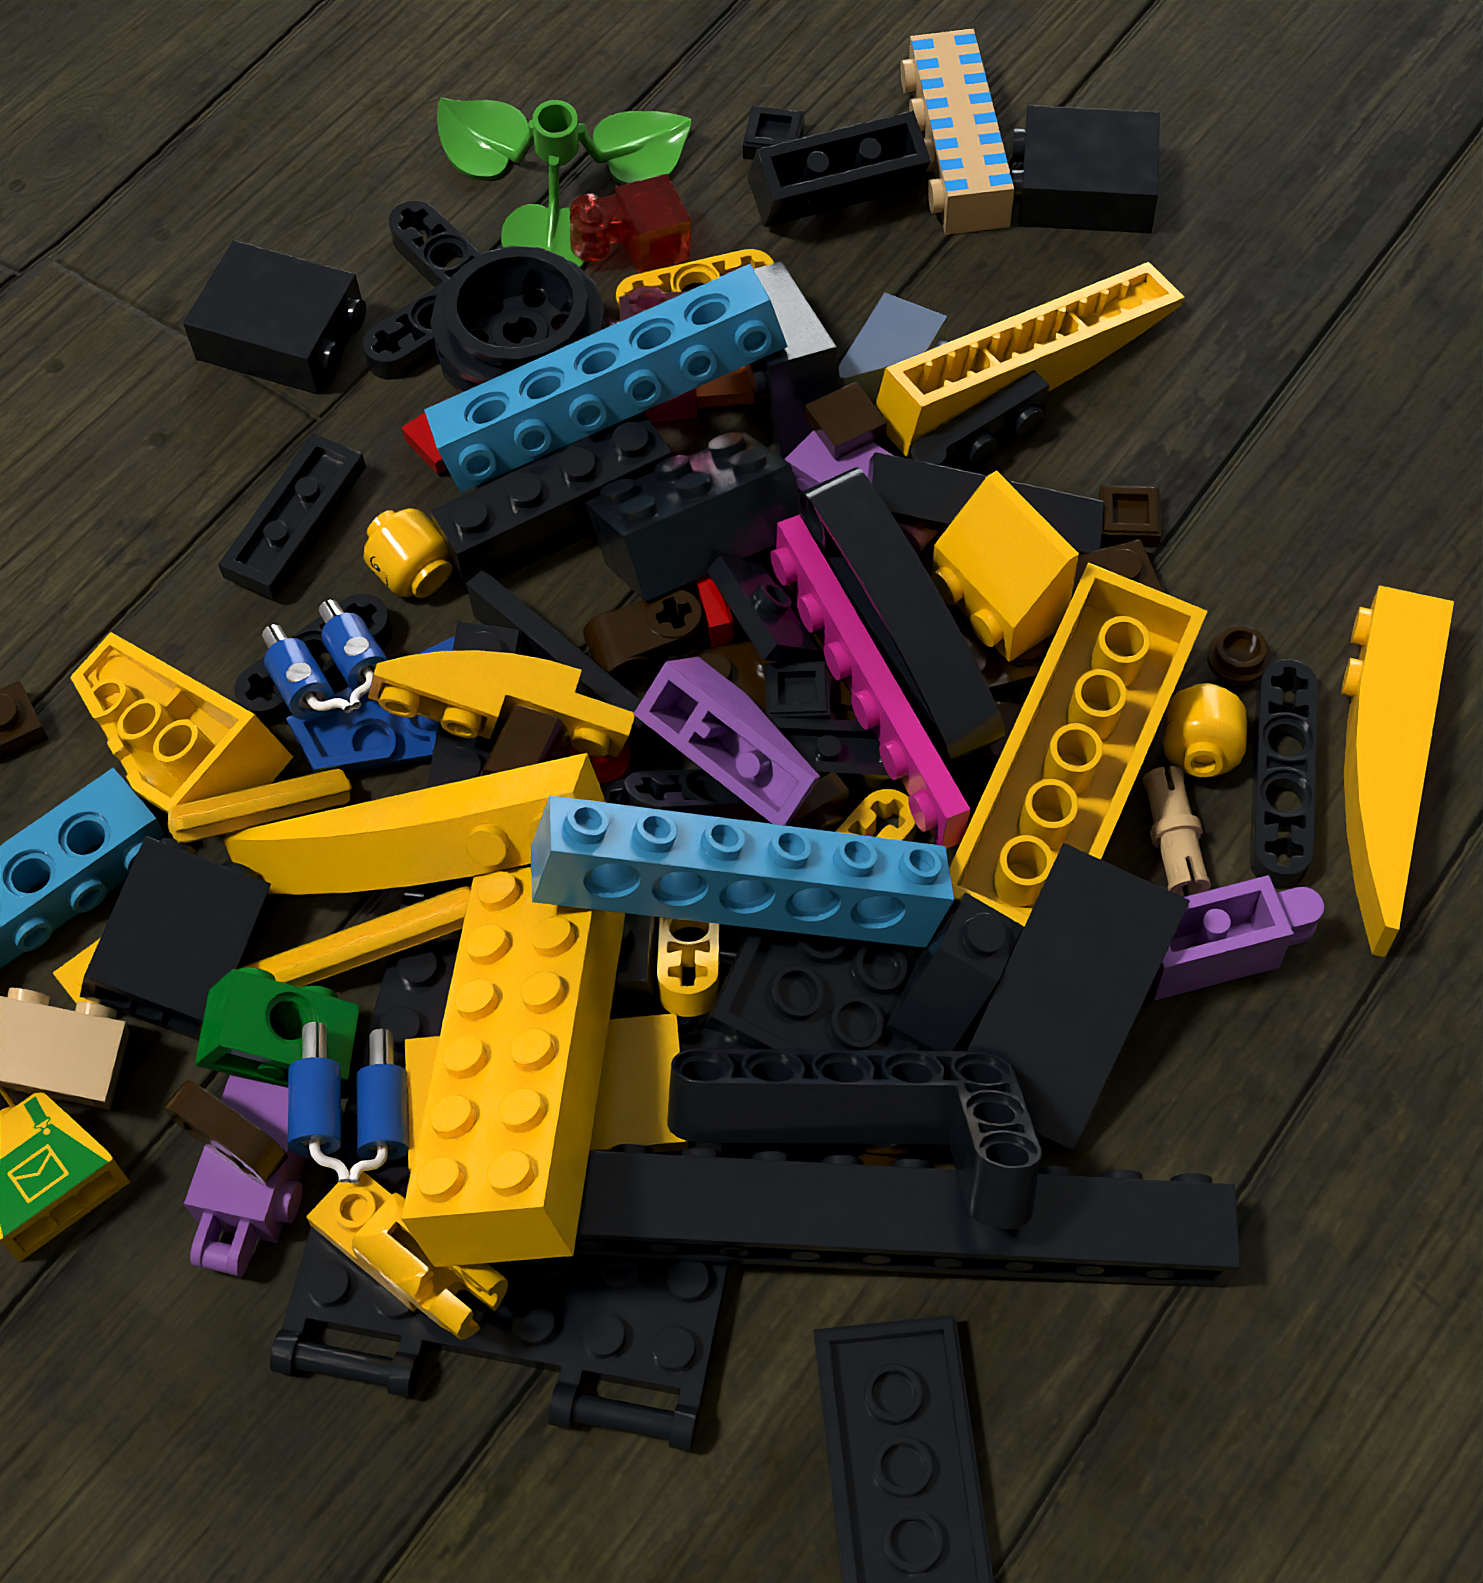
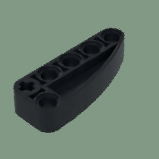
(902, 613)

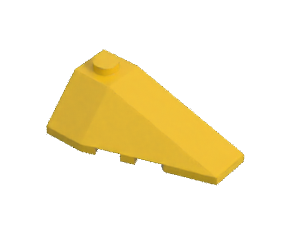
(173, 731)

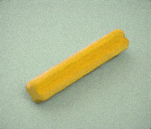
(258, 806)

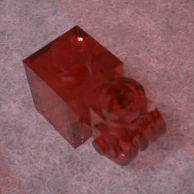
(641, 216)

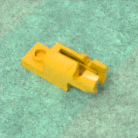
(368, 1229)

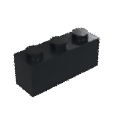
(838, 168)

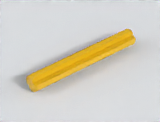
(369, 940)

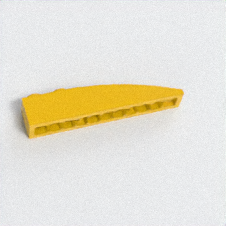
(1051, 339)
(1389, 745)
(413, 835)

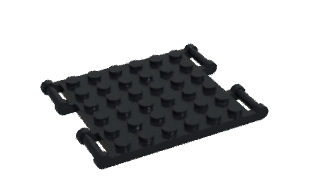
(569, 1315)

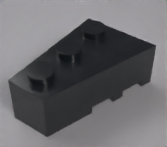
(797, 373)

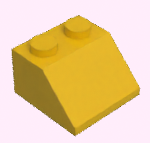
(1005, 569)

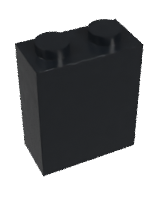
(1087, 169)
(275, 317)
(173, 935)

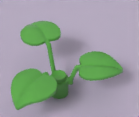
(488, 134)

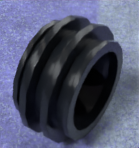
(513, 303)

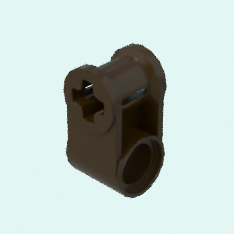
(641, 637)

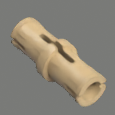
(1176, 831)

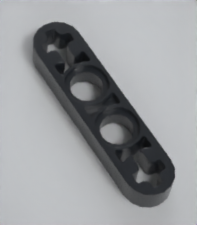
(1282, 771)

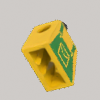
(47, 1172)

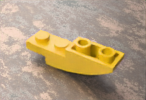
(476, 687)

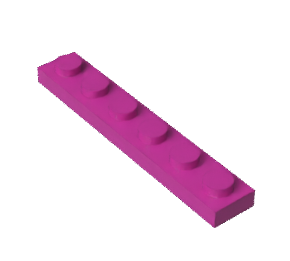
(875, 693)

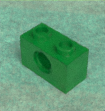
(239, 1034)

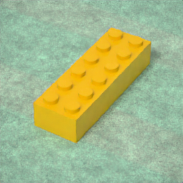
(1076, 739)
(514, 1078)

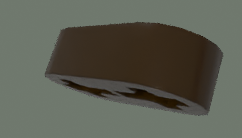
(225, 1132)

